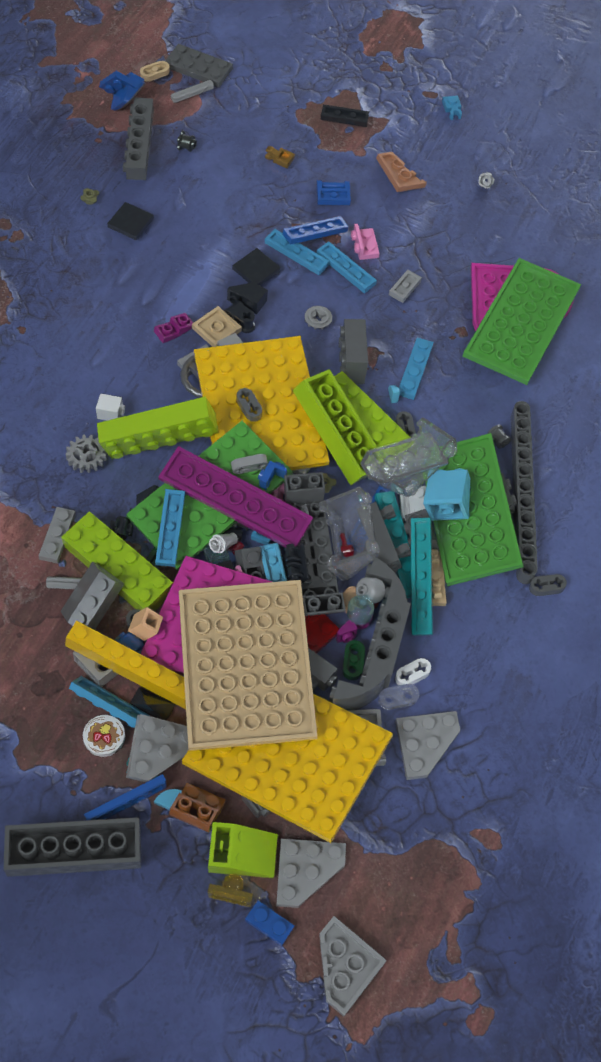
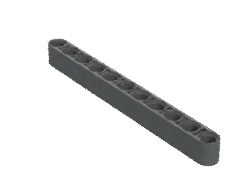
(522, 448)

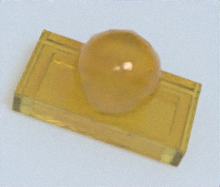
(231, 891)

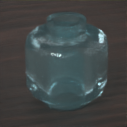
(360, 609)

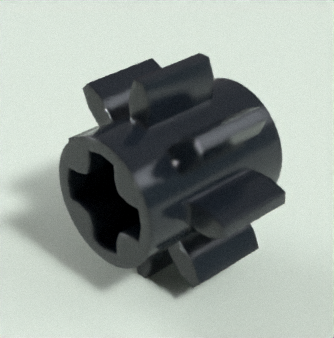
(122, 527)

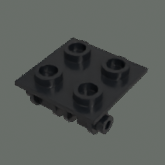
(295, 563)

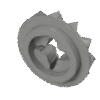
(322, 312)

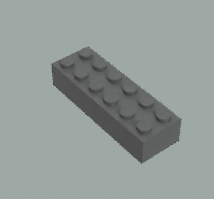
(72, 847)

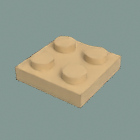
(216, 326)

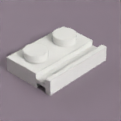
(413, 503)

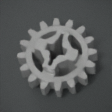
(84, 451)

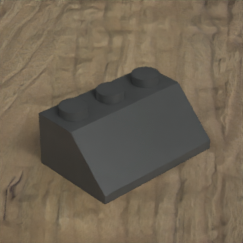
(92, 597)

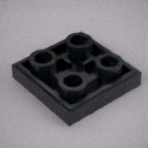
(130, 221)
(256, 267)

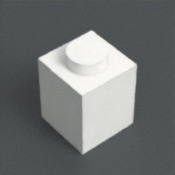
(109, 407)

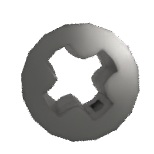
(499, 436)

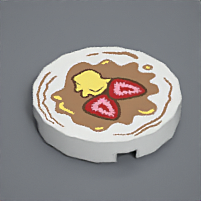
(104, 735)

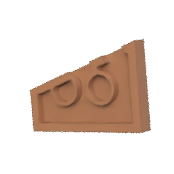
(398, 174)

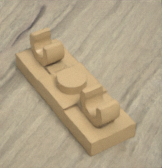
(438, 580)

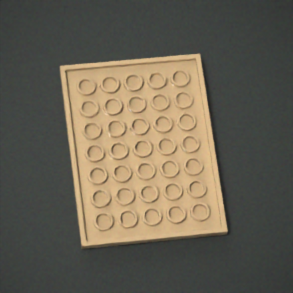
(246, 665)

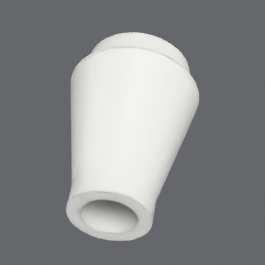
(222, 542)

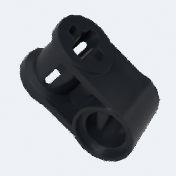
(242, 316)

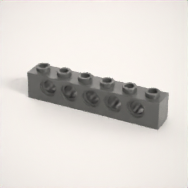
(139, 139)

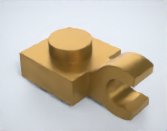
(281, 157)

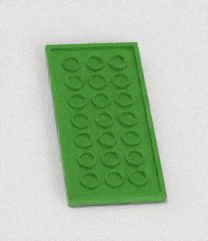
(522, 321)
(199, 520)
(486, 540)

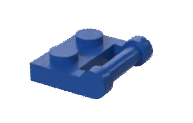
(333, 193)

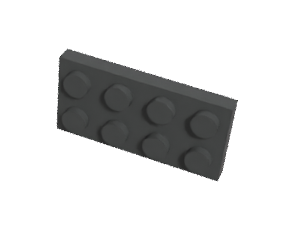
(198, 65)

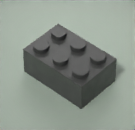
(353, 349)

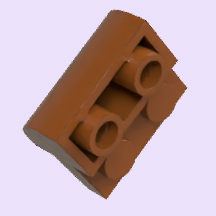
(197, 807)

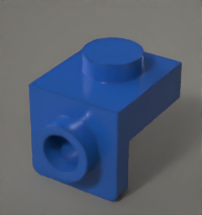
(267, 474)

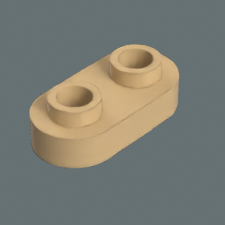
(154, 71)

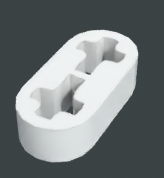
(410, 669)

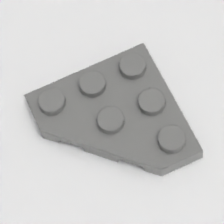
(425, 740)
(155, 747)
(306, 868)
(346, 965)

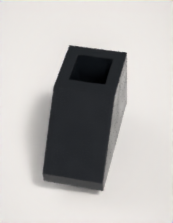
(249, 294)

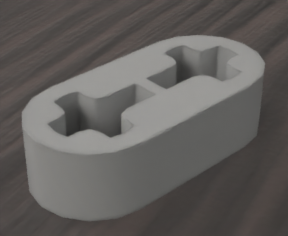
(249, 464)

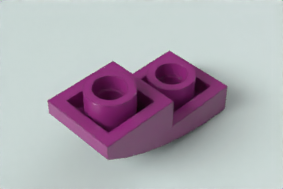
(176, 327)
(349, 631)

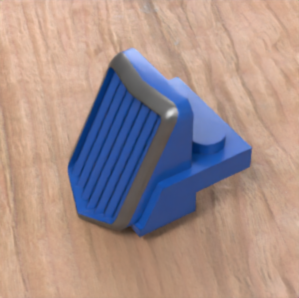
(122, 87)

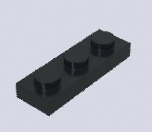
(344, 115)

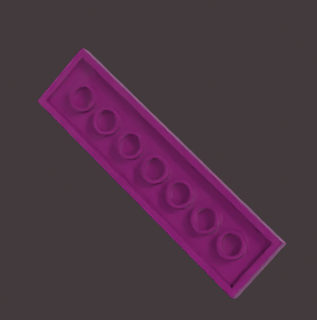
(235, 498)

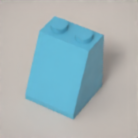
(448, 495)

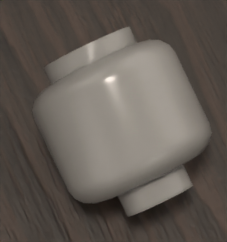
(372, 588)

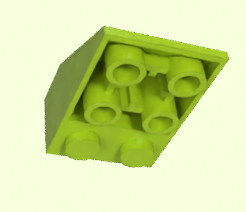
(242, 851)

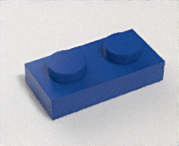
(269, 923)

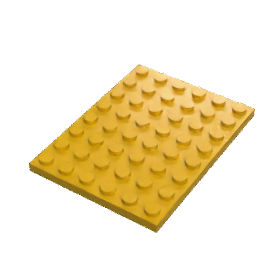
(271, 373)
(304, 779)

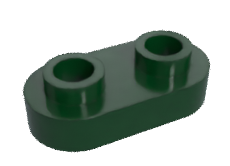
(353, 661)

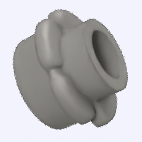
(483, 183)

